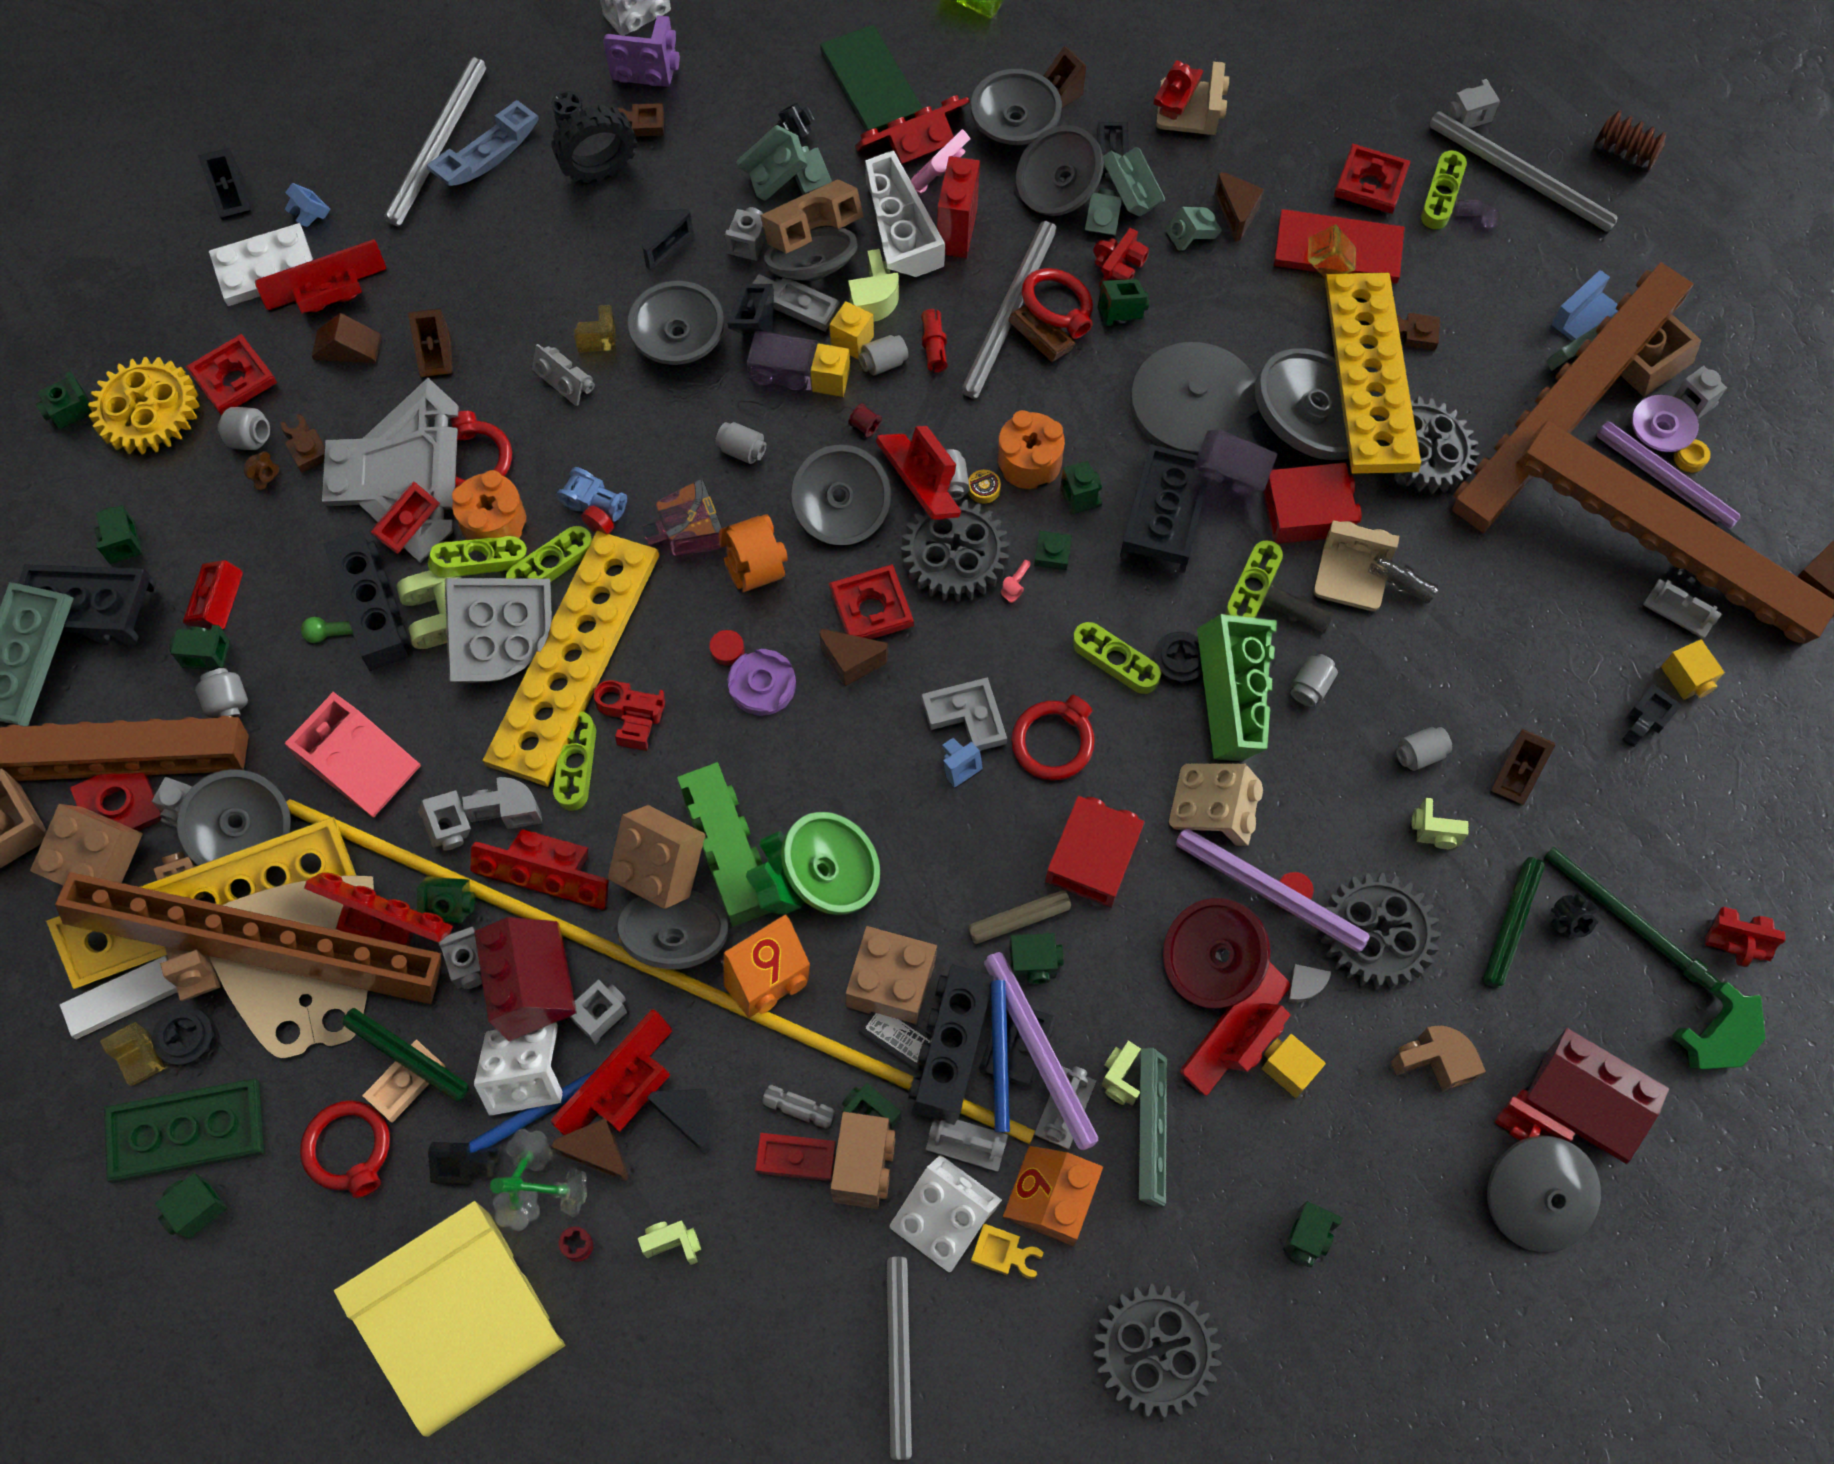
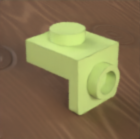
(1437, 831)
(1119, 1065)
(663, 1237)

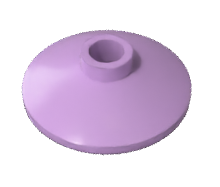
(1672, 415)

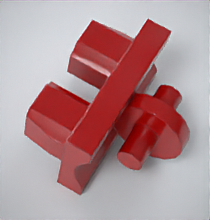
(1177, 89)
(1114, 256)
(1745, 939)
(1527, 1122)

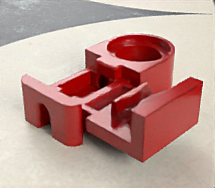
(638, 709)

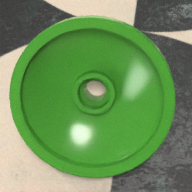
(841, 854)

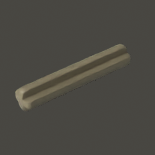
(1019, 917)

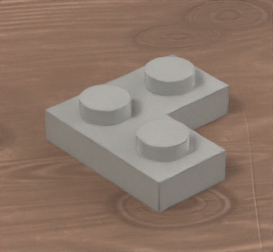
(970, 704)

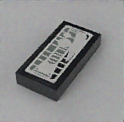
(896, 1038)

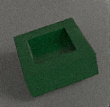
(1053, 550)

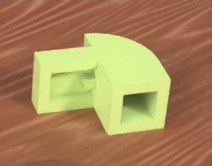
(877, 292)

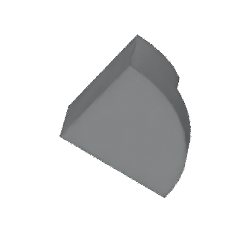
(1306, 983)

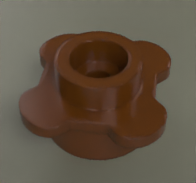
(260, 469)

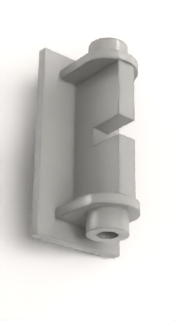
(555, 370)
(1682, 608)
(1052, 1125)
(967, 1143)

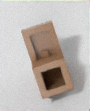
(190, 973)
(1448, 1053)

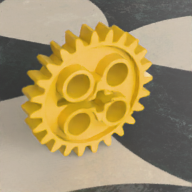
(143, 405)

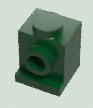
(1122, 300)
(64, 402)
(1081, 487)
(116, 534)
(200, 647)
(453, 891)
(1311, 1234)

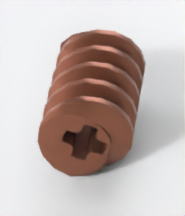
(1631, 139)

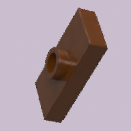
(1046, 338)

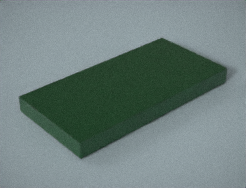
(870, 78)
(183, 1130)

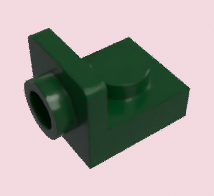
(873, 1102)

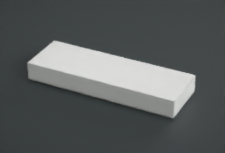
(117, 999)

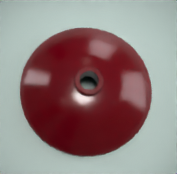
(1195, 950)

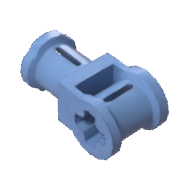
(587, 490)

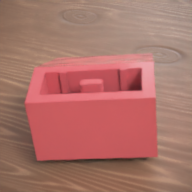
(352, 754)

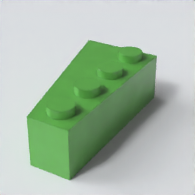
(1236, 683)
(725, 842)

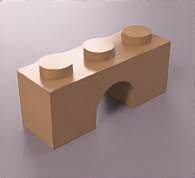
(829, 205)

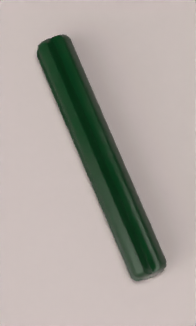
(1514, 922)
(405, 1054)

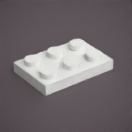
(255, 258)

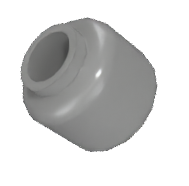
(243, 428)
(221, 693)

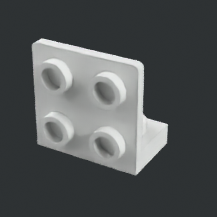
(632, 14)
(517, 1071)
(944, 1212)

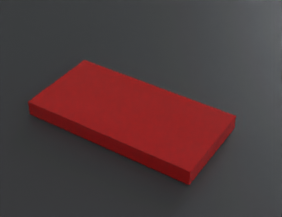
(1376, 244)

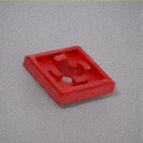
(1371, 163)
(230, 357)
(879, 585)
(137, 810)

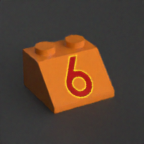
(766, 967)
(1053, 1193)

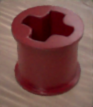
(865, 420)
(571, 1234)

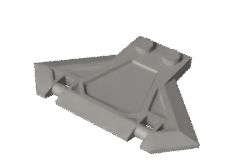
(392, 456)

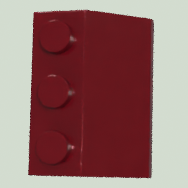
(524, 975)
(1596, 1095)

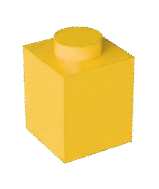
(851, 328)
(830, 370)
(1693, 670)
(1292, 1064)

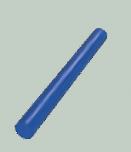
(1000, 1056)
(524, 1118)

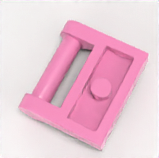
(938, 163)

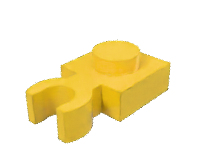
(999, 1251)

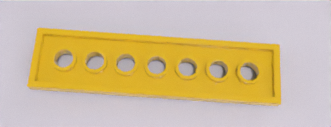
(1357, 382)
(582, 674)
(216, 876)

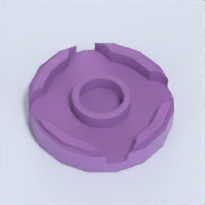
(761, 682)

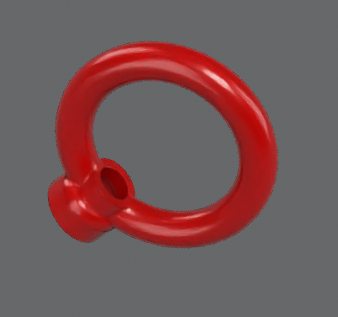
(1076, 321)
(469, 427)
(1073, 711)
(361, 1178)

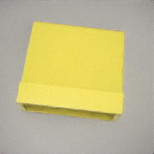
(450, 1318)

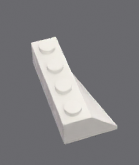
(905, 227)

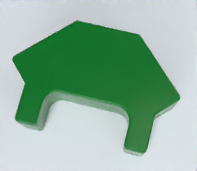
(770, 880)
(1730, 1036)

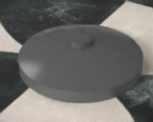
(1189, 392)
(1303, 402)

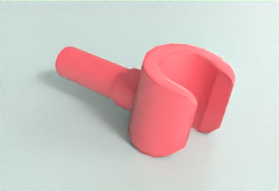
(1011, 588)

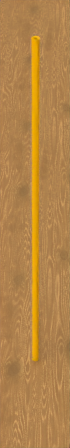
(670, 976)

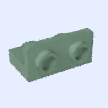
(773, 161)
(1134, 181)

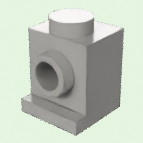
(1474, 105)
(748, 229)
(1706, 386)
(169, 799)
(445, 809)
(459, 946)
(592, 999)

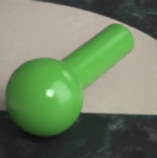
(316, 629)

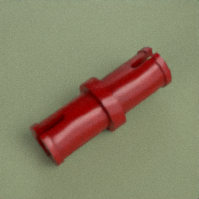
(934, 340)

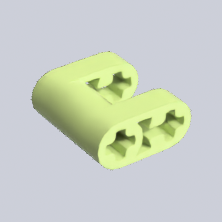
(419, 590)

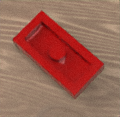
(795, 1157)

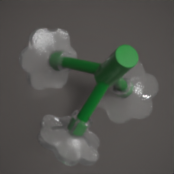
(518, 1199)

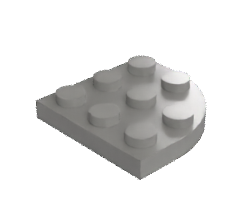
(494, 626)

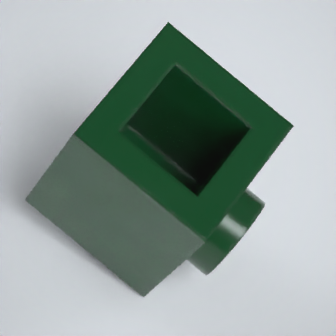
(1035, 957)
(189, 1206)

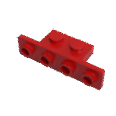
(919, 135)
(322, 279)
(924, 468)
(543, 866)
(375, 916)
(1240, 1034)
(620, 1082)

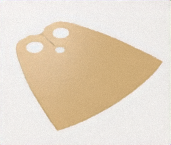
(272, 996)

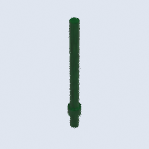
(1693, 969)

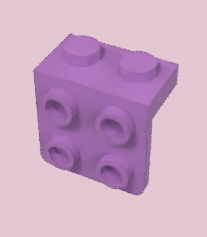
(643, 58)

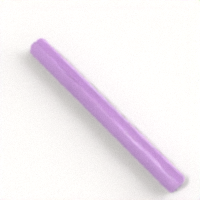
(1273, 890)
(1043, 1054)

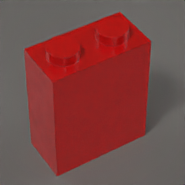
(958, 205)
(1307, 500)
(1094, 850)

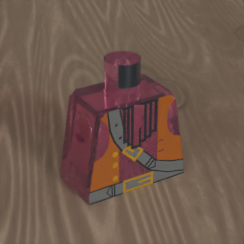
(686, 521)

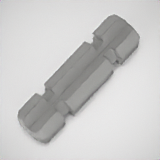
(798, 1106)

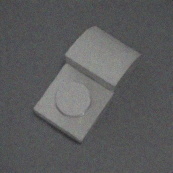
(511, 802)

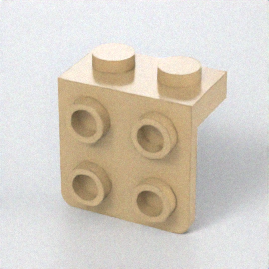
(1203, 108)
(1345, 565)
(1217, 800)

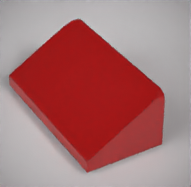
(404, 517)
(213, 595)

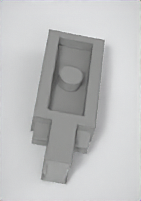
(802, 302)

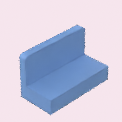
(1585, 308)

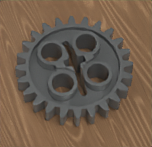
(1443, 446)
(948, 574)
(1388, 961)
(1169, 1386)

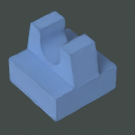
(306, 203)
(961, 761)

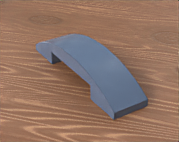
(489, 149)

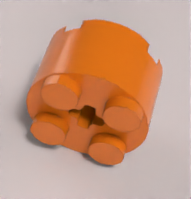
(1030, 449)
(488, 507)
(753, 553)

